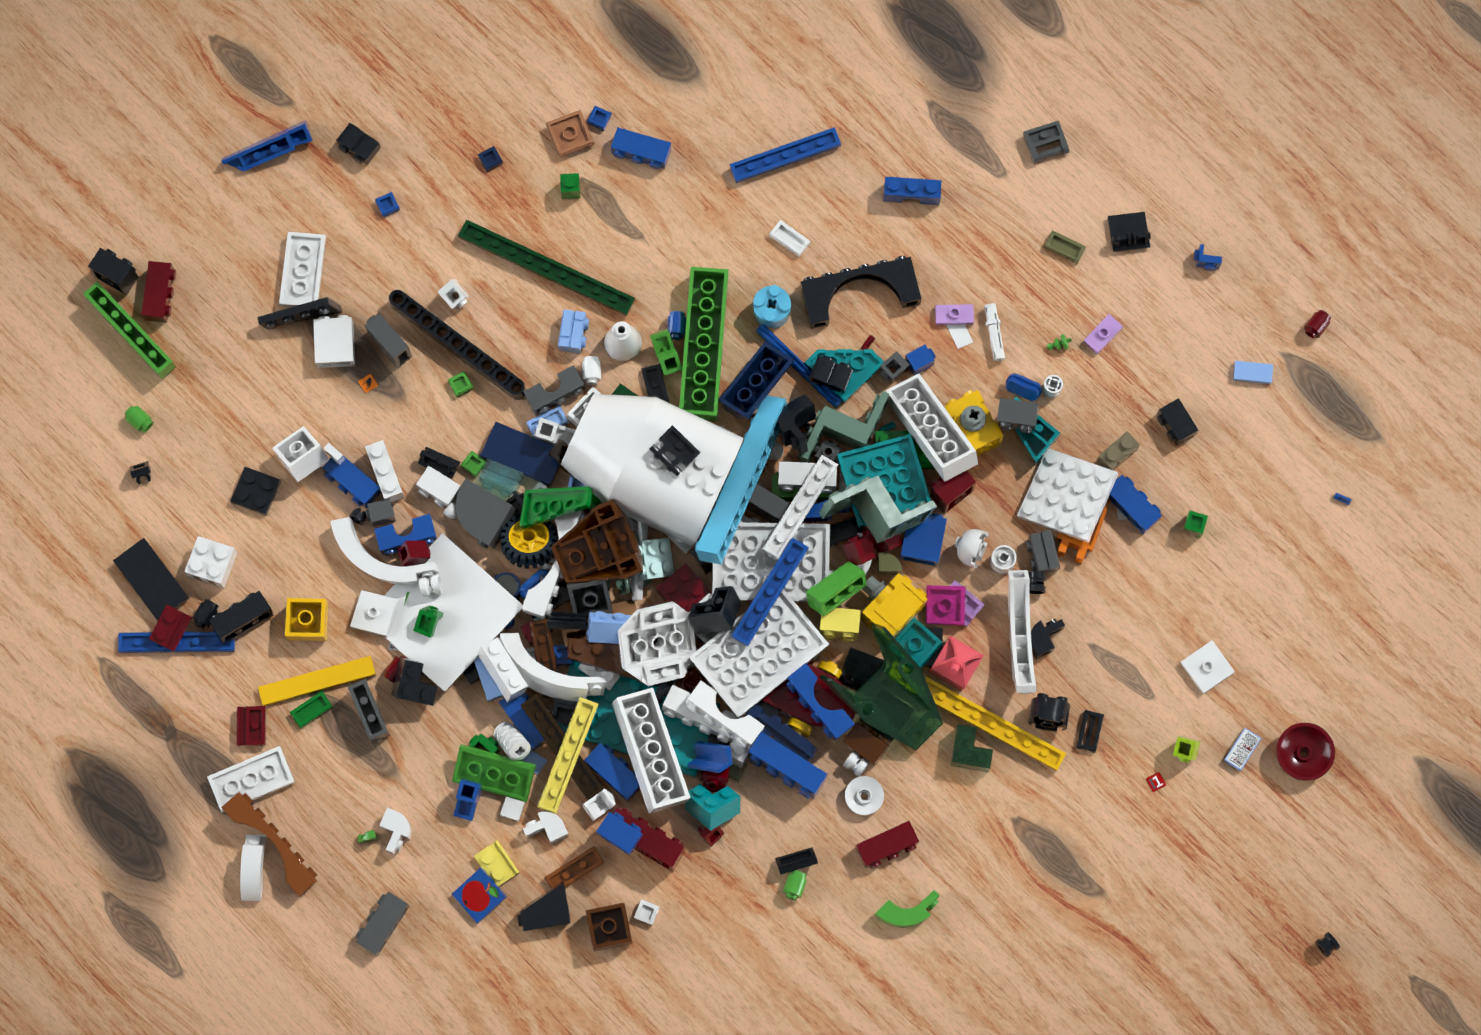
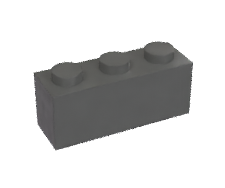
(368, 711)
(382, 923)

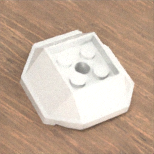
(666, 658)

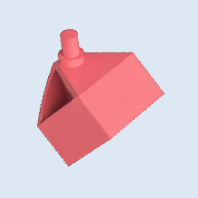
(956, 663)

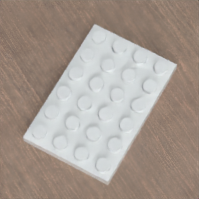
(748, 567)
(750, 673)

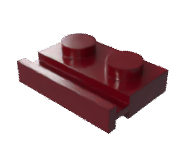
(170, 628)
(251, 726)

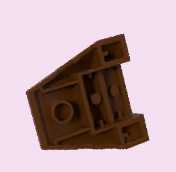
(599, 547)

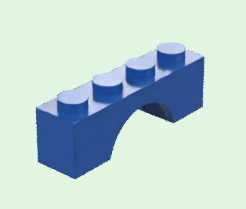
(834, 721)

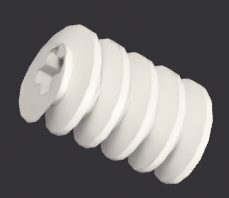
(511, 741)

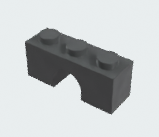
(570, 386)

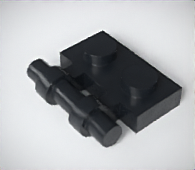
(679, 446)

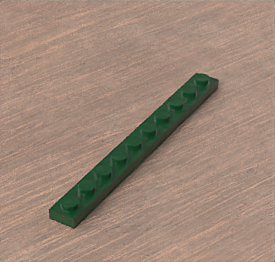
(546, 267)

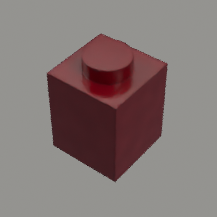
(414, 553)

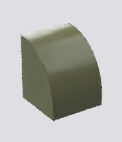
(888, 564)

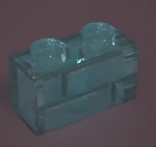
(501, 478)

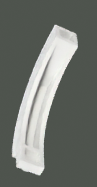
(350, 545)
(545, 680)

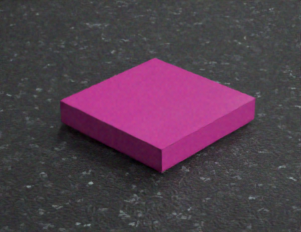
(945, 605)

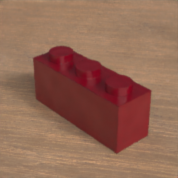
(158, 291)
(887, 845)

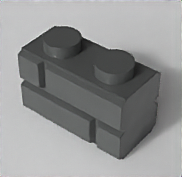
(1043, 552)

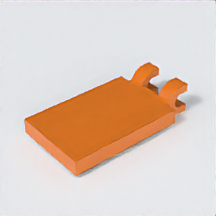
(1081, 546)

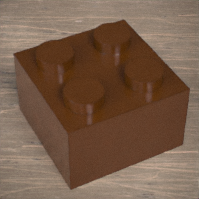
(609, 927)

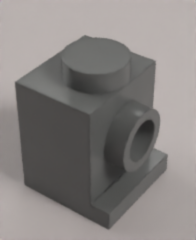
(895, 361)

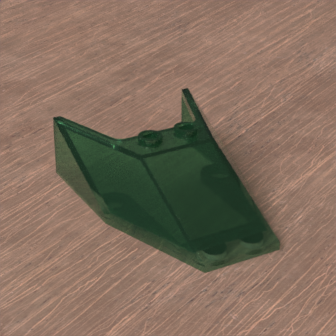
(895, 696)

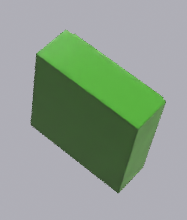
(460, 384)
(473, 464)

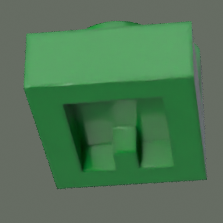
(427, 620)

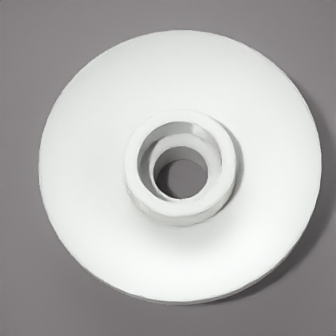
(868, 786)

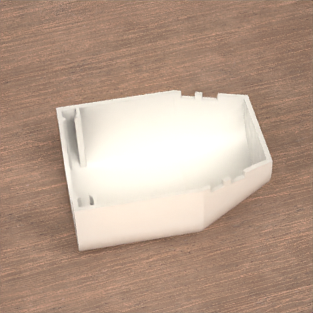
(615, 460)

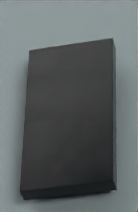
(150, 578)

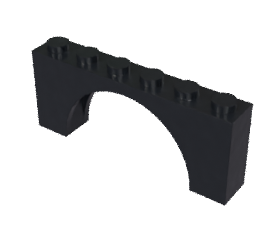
(895, 274)

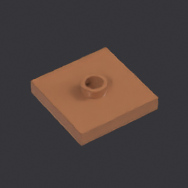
(570, 133)

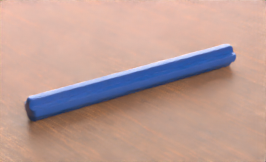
(798, 365)

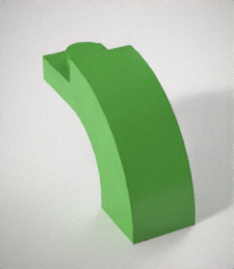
(909, 917)

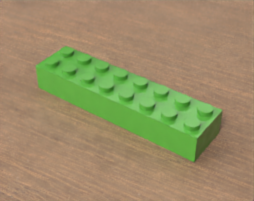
(704, 342)

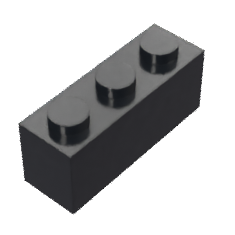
(241, 617)

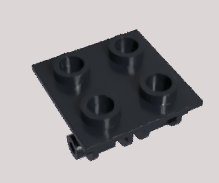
(1129, 231)
(858, 668)

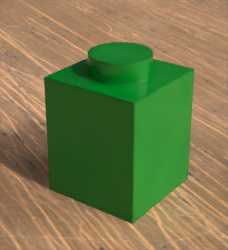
(570, 186)

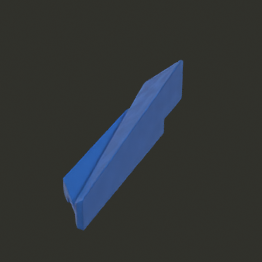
(269, 147)

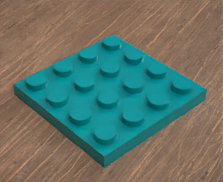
(896, 466)

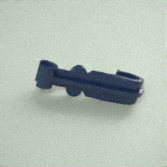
(783, 733)

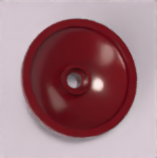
(1318, 749)

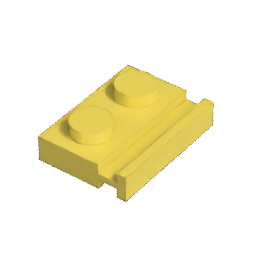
(497, 863)

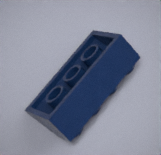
(755, 381)

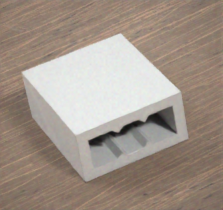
(334, 341)

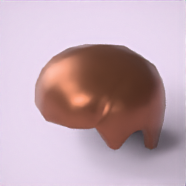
(692, 679)

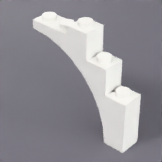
(1020, 632)

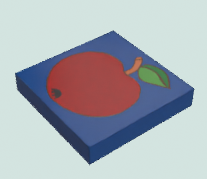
(479, 895)

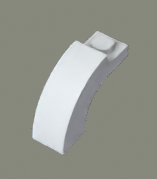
(252, 867)

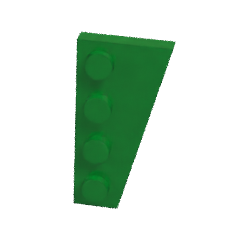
(552, 503)

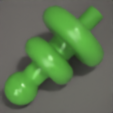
(1063, 342)

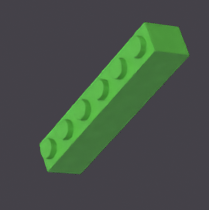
(129, 330)

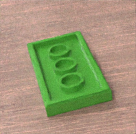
(495, 772)

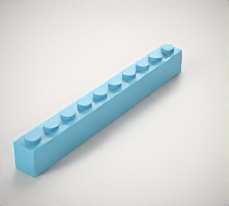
(740, 482)

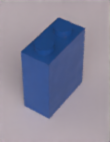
(924, 541)

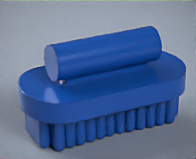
(1023, 386)

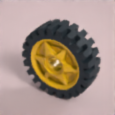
(524, 552)

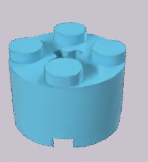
(772, 296)

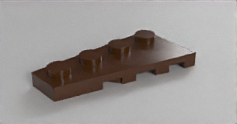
(600, 655)

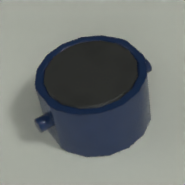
(510, 583)

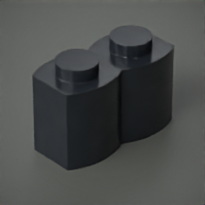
(358, 144)
(831, 374)

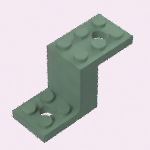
(844, 428)
(877, 508)

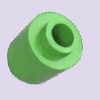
(138, 419)
(795, 885)

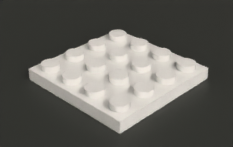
(1067, 495)

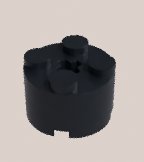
(1049, 712)

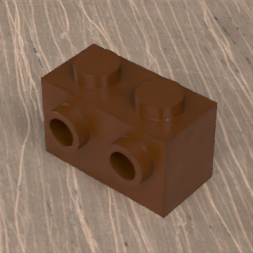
(866, 743)

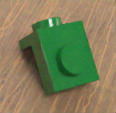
(490, 744)

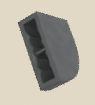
(482, 513)

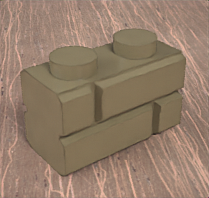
(1118, 452)

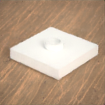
(374, 613)
(1207, 667)

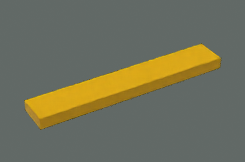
(317, 680)

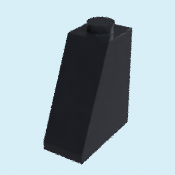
(546, 910)

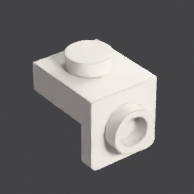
(599, 804)

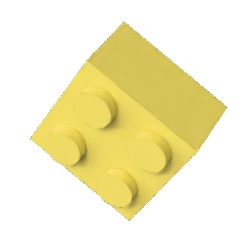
(840, 624)

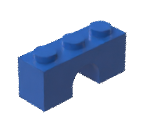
(925, 190)
(390, 541)

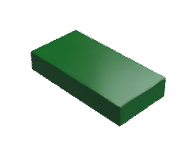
(311, 709)

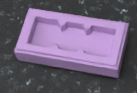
(954, 314)
(1103, 334)

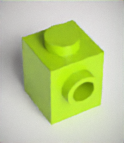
(1186, 749)

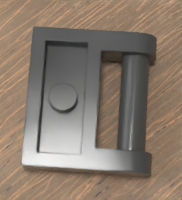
(1044, 136)

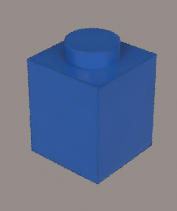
(920, 359)

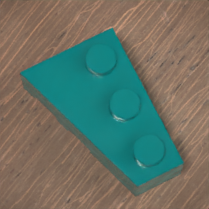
(1040, 440)

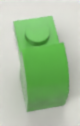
(665, 352)

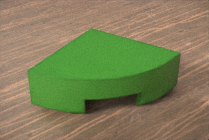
(367, 837)

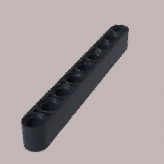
(452, 337)

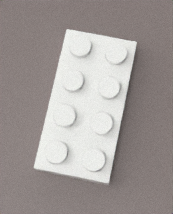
(302, 268)
(253, 776)

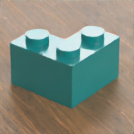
(713, 808)

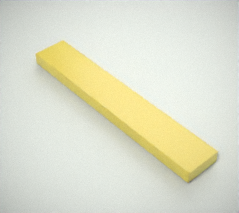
(567, 755)

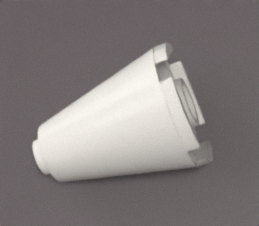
(622, 342)

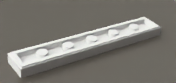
(799, 507)

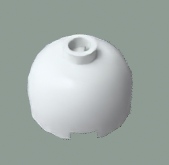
(971, 546)

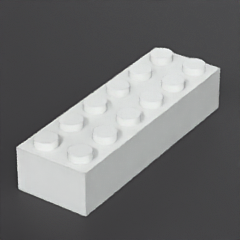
(932, 427)
(650, 750)

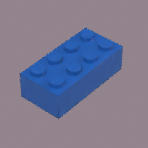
(787, 765)

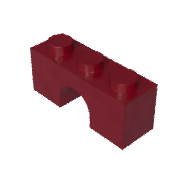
(860, 549)

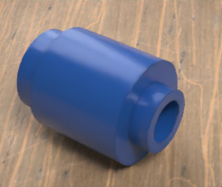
(676, 325)

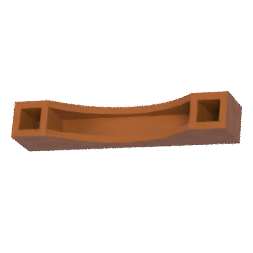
(242, 812)

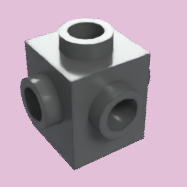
(830, 447)

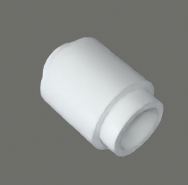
(591, 370)

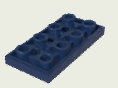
(521, 453)

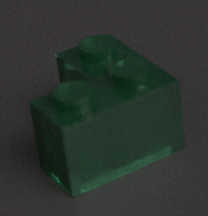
(966, 754)

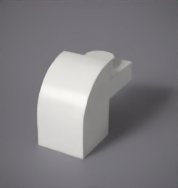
(550, 823)
(399, 826)

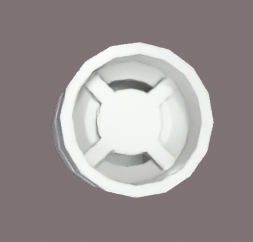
(1003, 559)

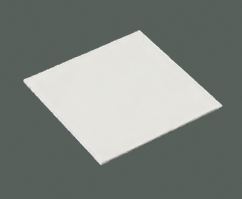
(473, 615)

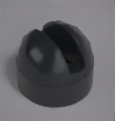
(357, 516)

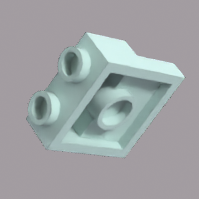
(656, 559)

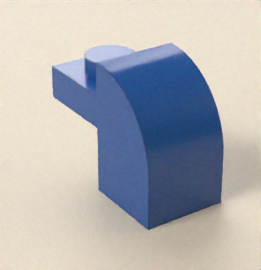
(467, 799)

